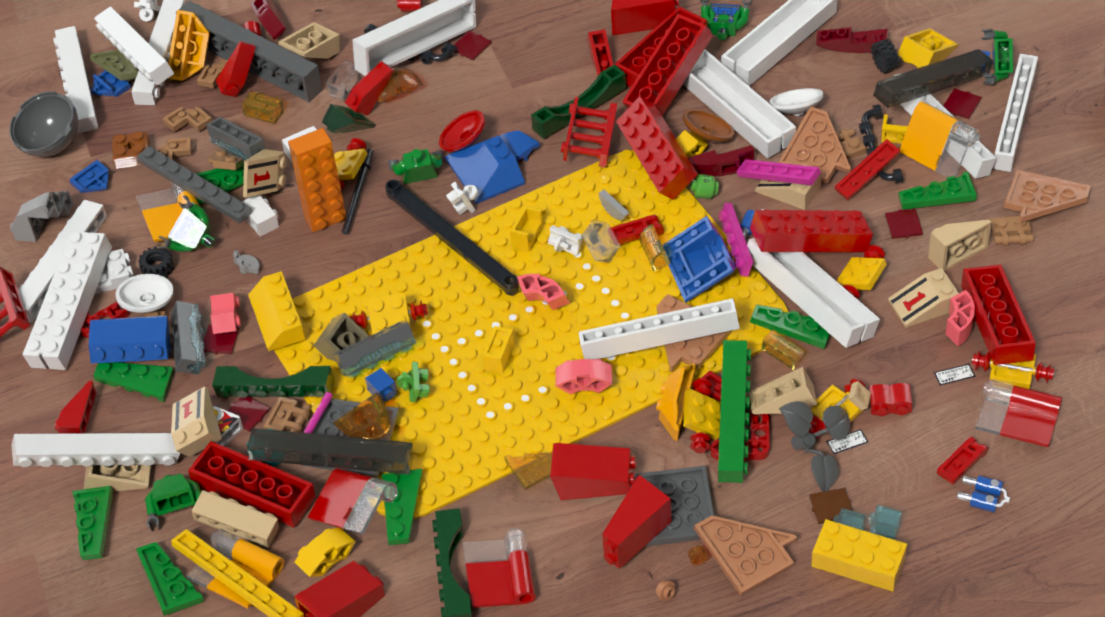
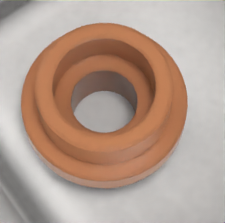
(665, 590)

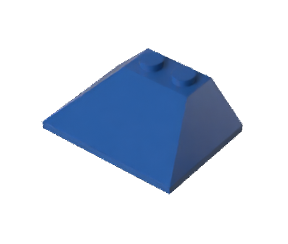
(488, 167)
(698, 258)

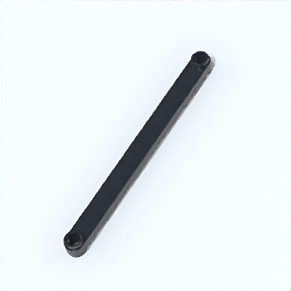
(452, 237)

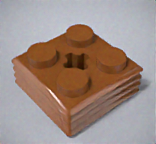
(127, 147)

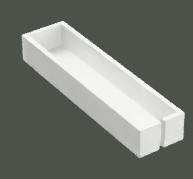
(413, 34)
(776, 37)
(739, 105)
(816, 294)
(67, 301)

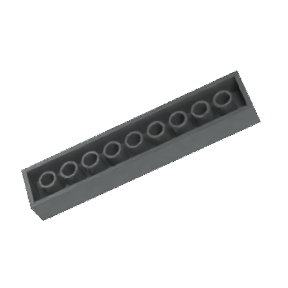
(269, 60)

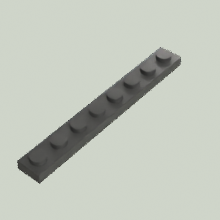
(194, 184)

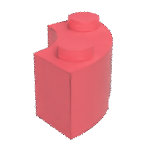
(543, 289)
(224, 313)
(961, 317)
(583, 375)

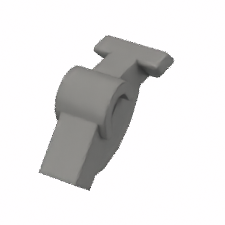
(246, 263)

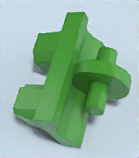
(412, 382)

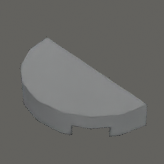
(613, 207)

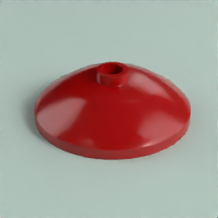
(462, 131)

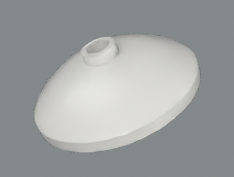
(797, 100)
(144, 293)

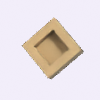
(859, 395)

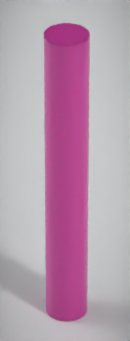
(318, 413)

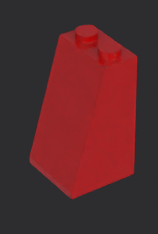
(639, 15)
(591, 470)
(636, 522)
(341, 594)

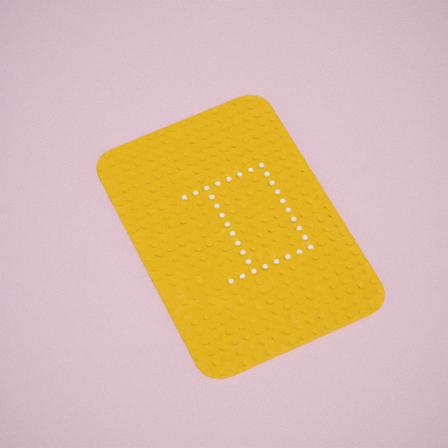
(484, 415)

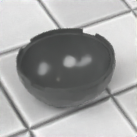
(44, 124)

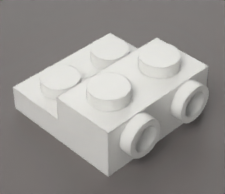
(114, 271)

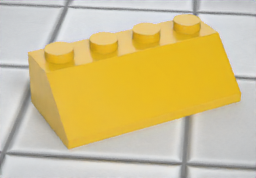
(276, 312)

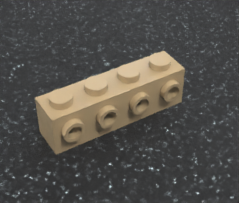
(235, 518)

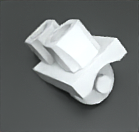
(147, 7)
(460, 199)
(564, 240)

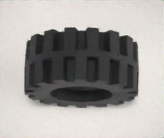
(885, 55)
(156, 255)

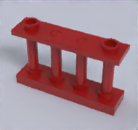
(603, 140)
(13, 304)

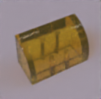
(653, 248)
(783, 349)

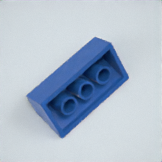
(129, 339)

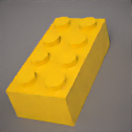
(859, 555)

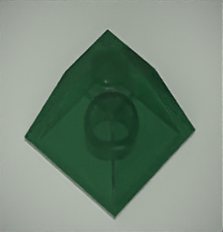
(345, 120)

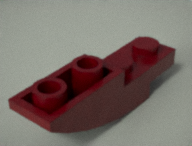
(269, 17)
(848, 41)
(722, 164)

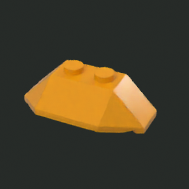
(188, 46)
(672, 403)

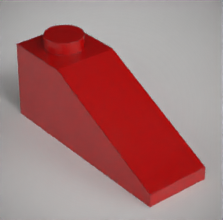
(599, 50)
(236, 69)
(367, 91)
(76, 414)

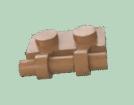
(851, 146)
(1010, 230)
(282, 414)

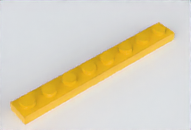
(233, 576)

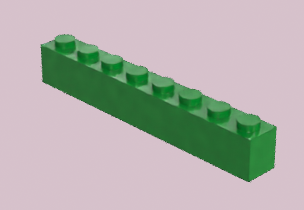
(732, 413)

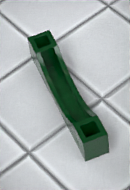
(607, 85)
(311, 382)
(449, 533)

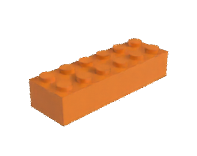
(317, 179)

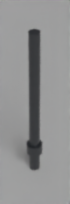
(365, 167)

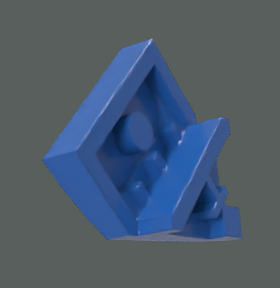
(108, 85)
(519, 144)
(91, 178)

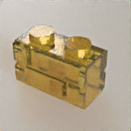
(262, 107)

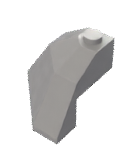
(33, 213)

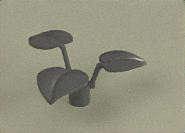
(798, 418)

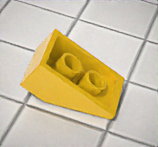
(925, 48)

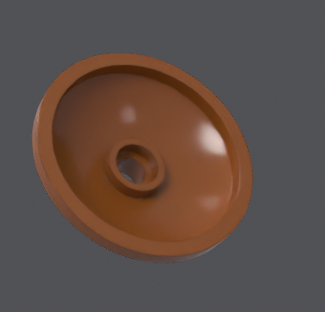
(707, 125)

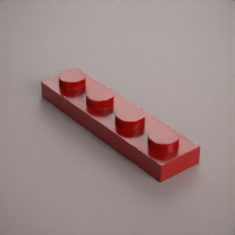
(867, 169)

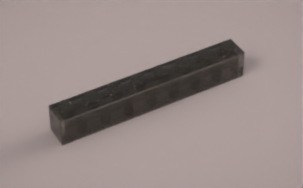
(932, 78)
(330, 451)

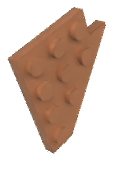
(816, 145)
(1042, 195)
(692, 350)
(745, 551)

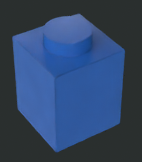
(381, 383)

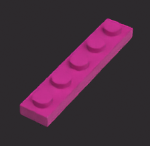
(778, 172)
(736, 239)

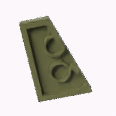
(116, 64)

